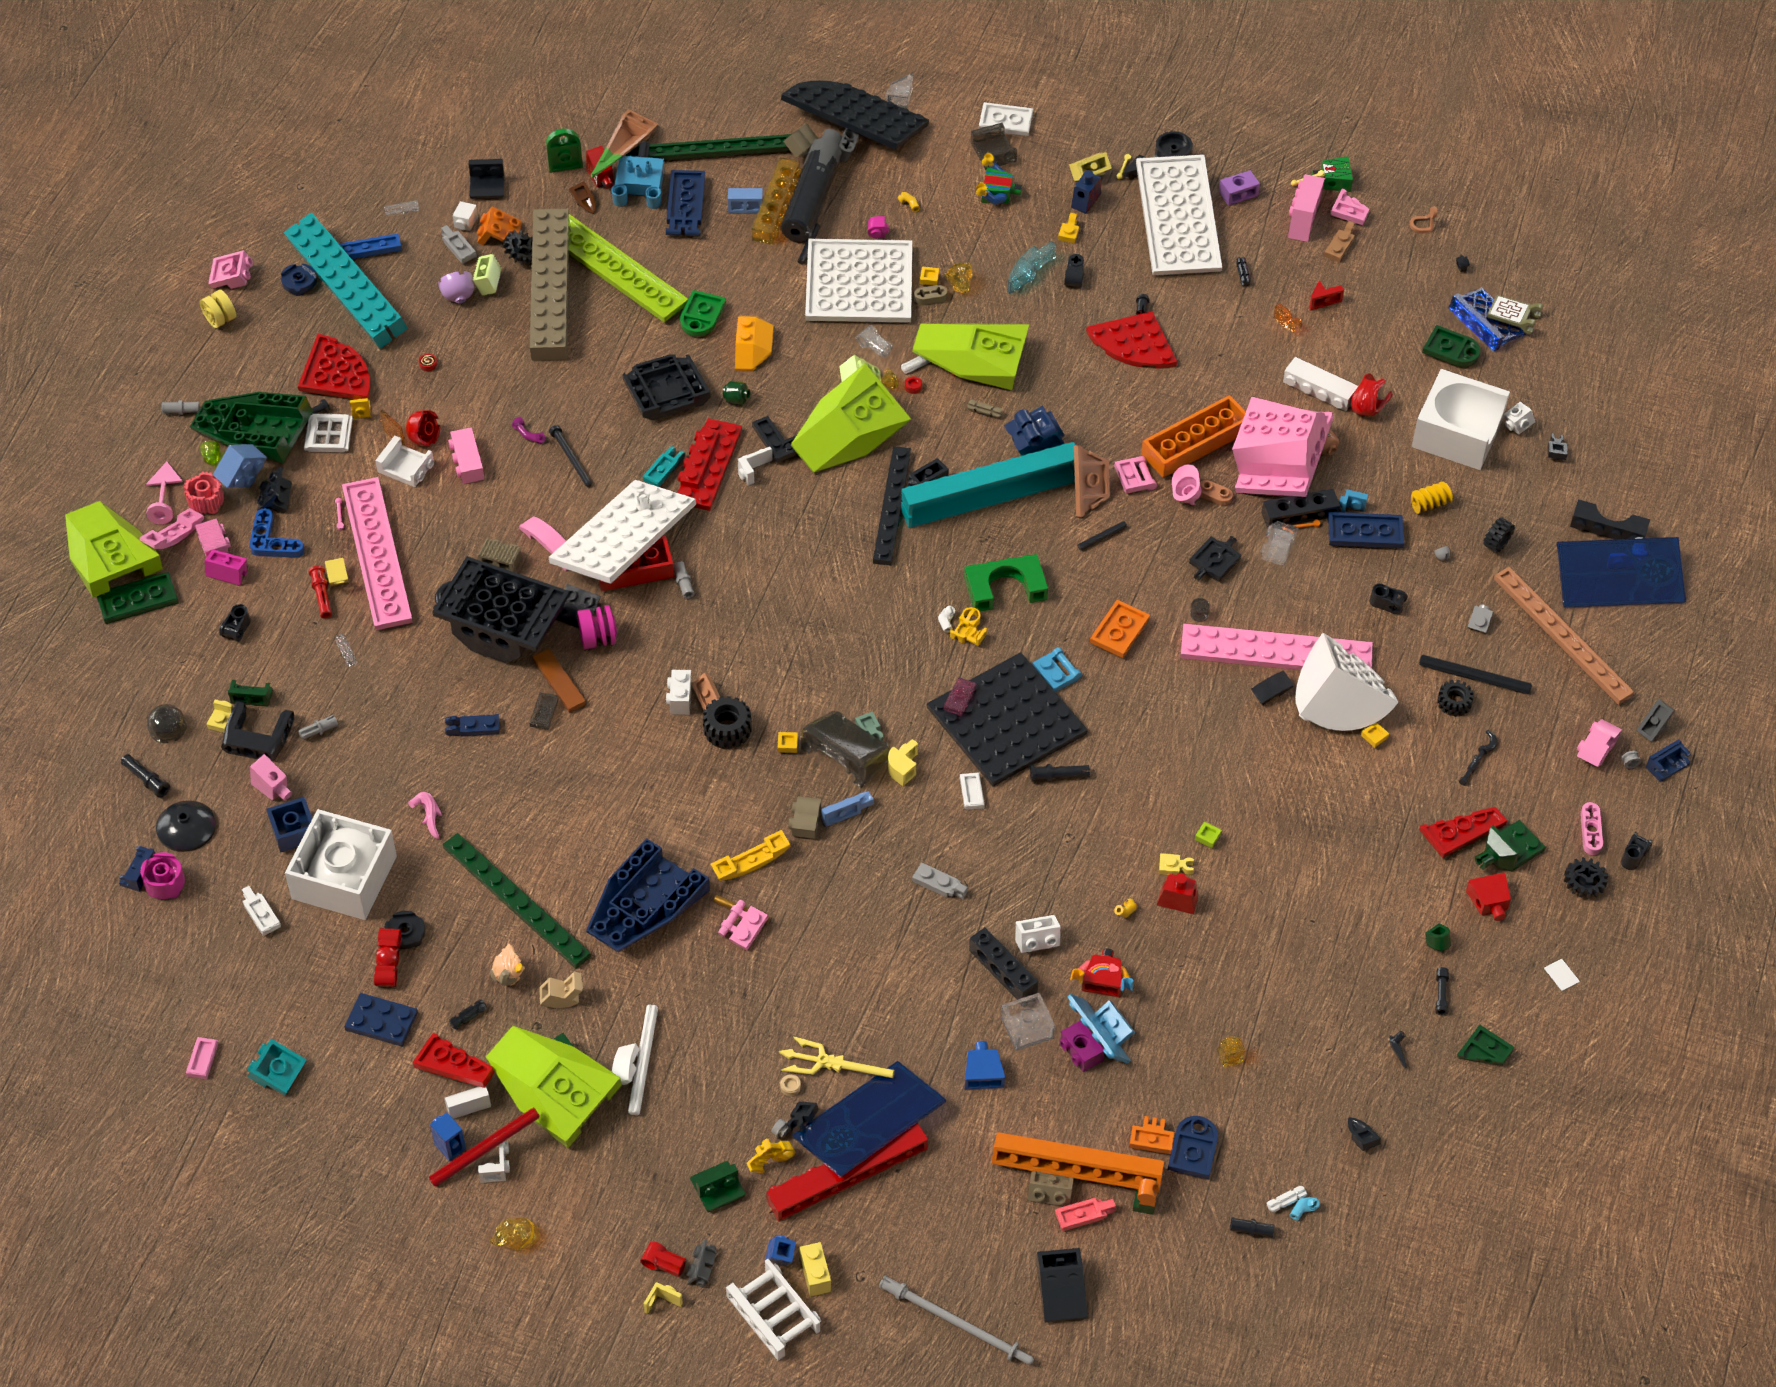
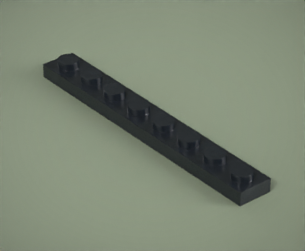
(891, 506)

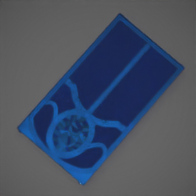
(1621, 572)
(869, 1119)

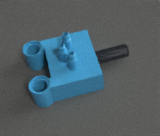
(639, 177)

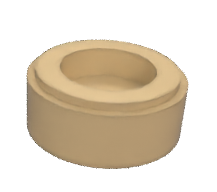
(790, 1085)

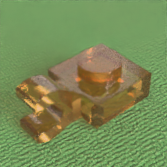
(1284, 318)

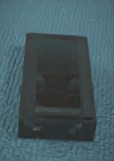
(544, 711)

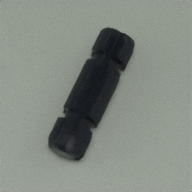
(1243, 271)
(467, 1014)

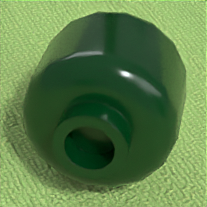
(736, 392)

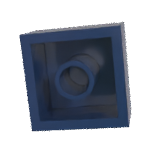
(289, 823)

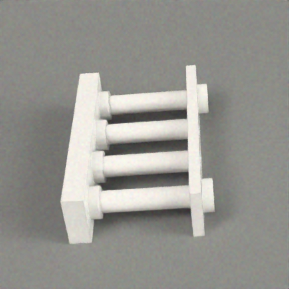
(764, 1328)

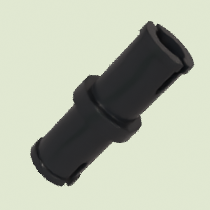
(1252, 1227)

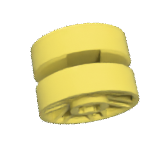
(218, 309)

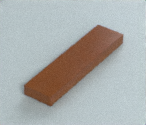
(559, 680)

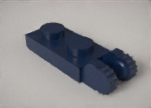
(472, 725)

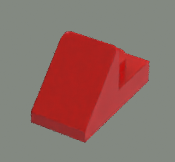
(1324, 297)

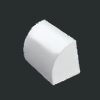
(467, 1102)

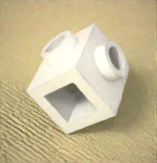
(1519, 418)

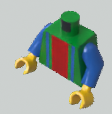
(997, 184)

